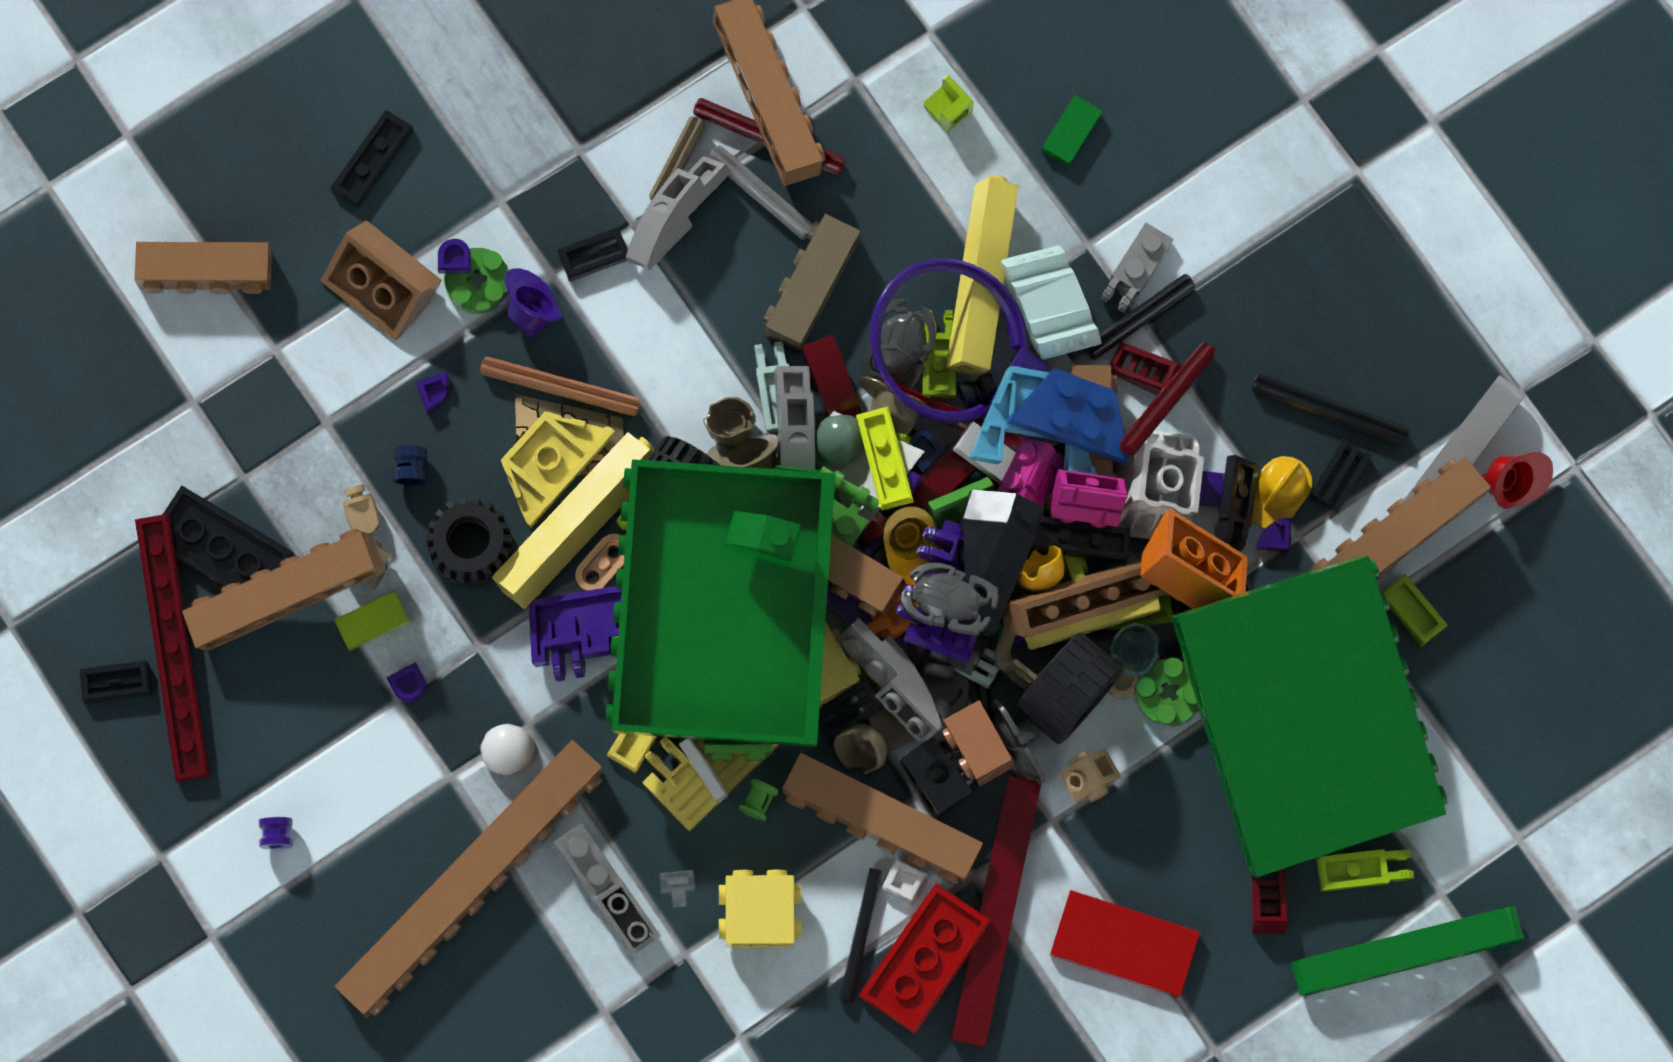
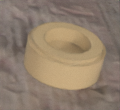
(1124, 687)

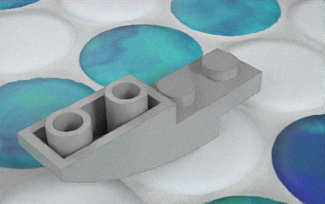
(668, 212)
(795, 417)
(900, 683)
(606, 889)

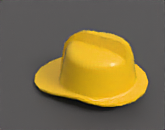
(1280, 490)
(902, 538)

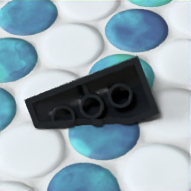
(996, 544)

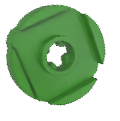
(490, 294)
(1161, 710)

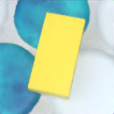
(630, 750)

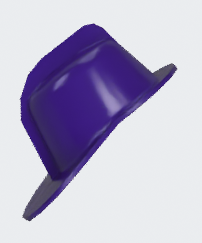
(530, 302)

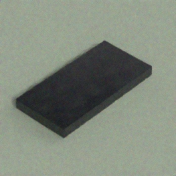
(218, 542)

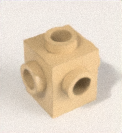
(1090, 775)

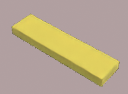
(1095, 623)

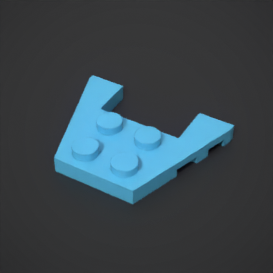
(1012, 392)

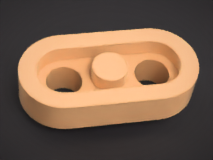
(600, 563)

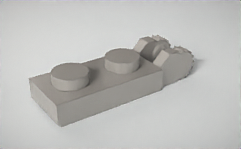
(1138, 264)

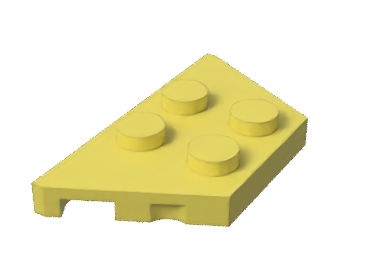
(550, 460)

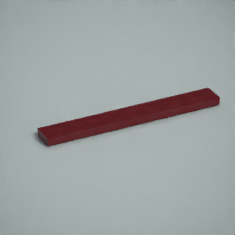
(172, 648)
(997, 905)

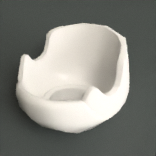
(507, 749)

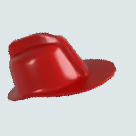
(1519, 478)

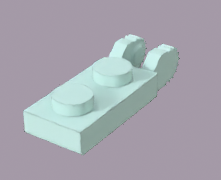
(766, 384)

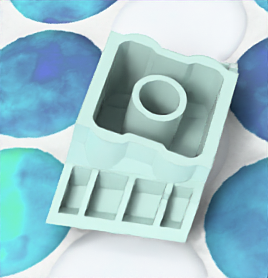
(1050, 302)

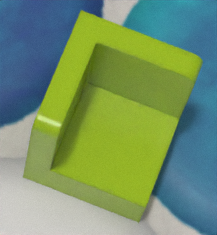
(949, 104)

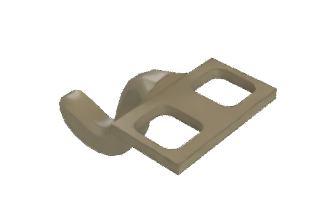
(1005, 662)

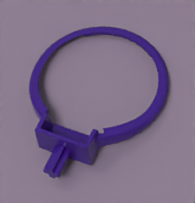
(1011, 312)

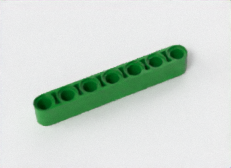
(1407, 951)

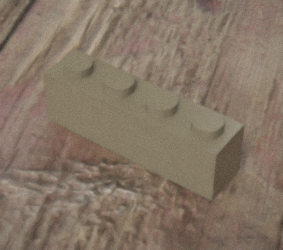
(812, 282)

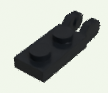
(1237, 501)

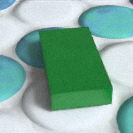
(1071, 130)

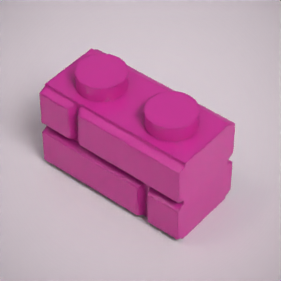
(1032, 470)
(1087, 498)

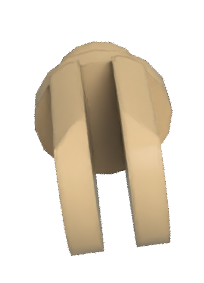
(361, 510)

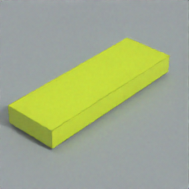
(884, 458)

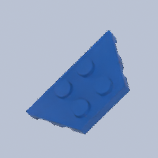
(1074, 414)

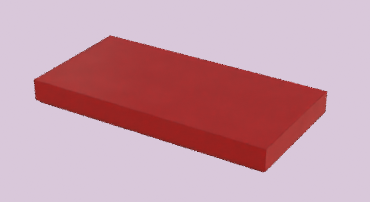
(1124, 943)
(925, 959)

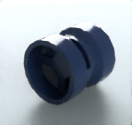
(410, 465)

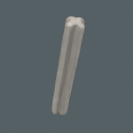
(762, 193)

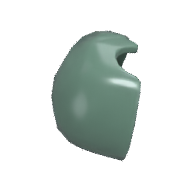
(838, 439)

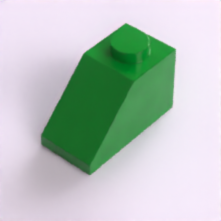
(763, 534)

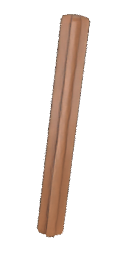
(560, 386)

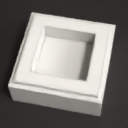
(904, 881)

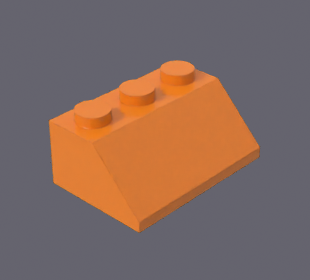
(1192, 563)

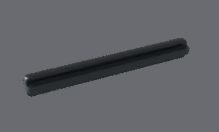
(1330, 409)

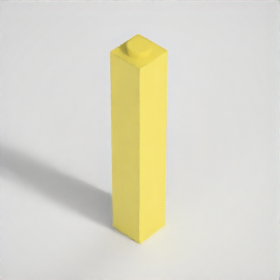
(985, 247)
(570, 524)

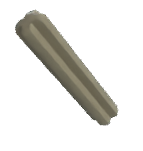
(680, 152)

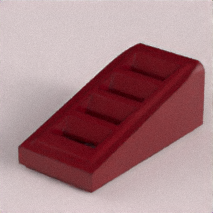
(1151, 360)
(1262, 916)

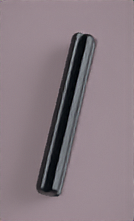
(1142, 315)

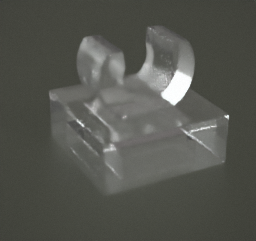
(677, 884)

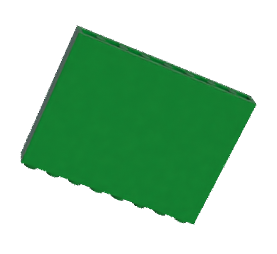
(711, 631)
(1310, 715)

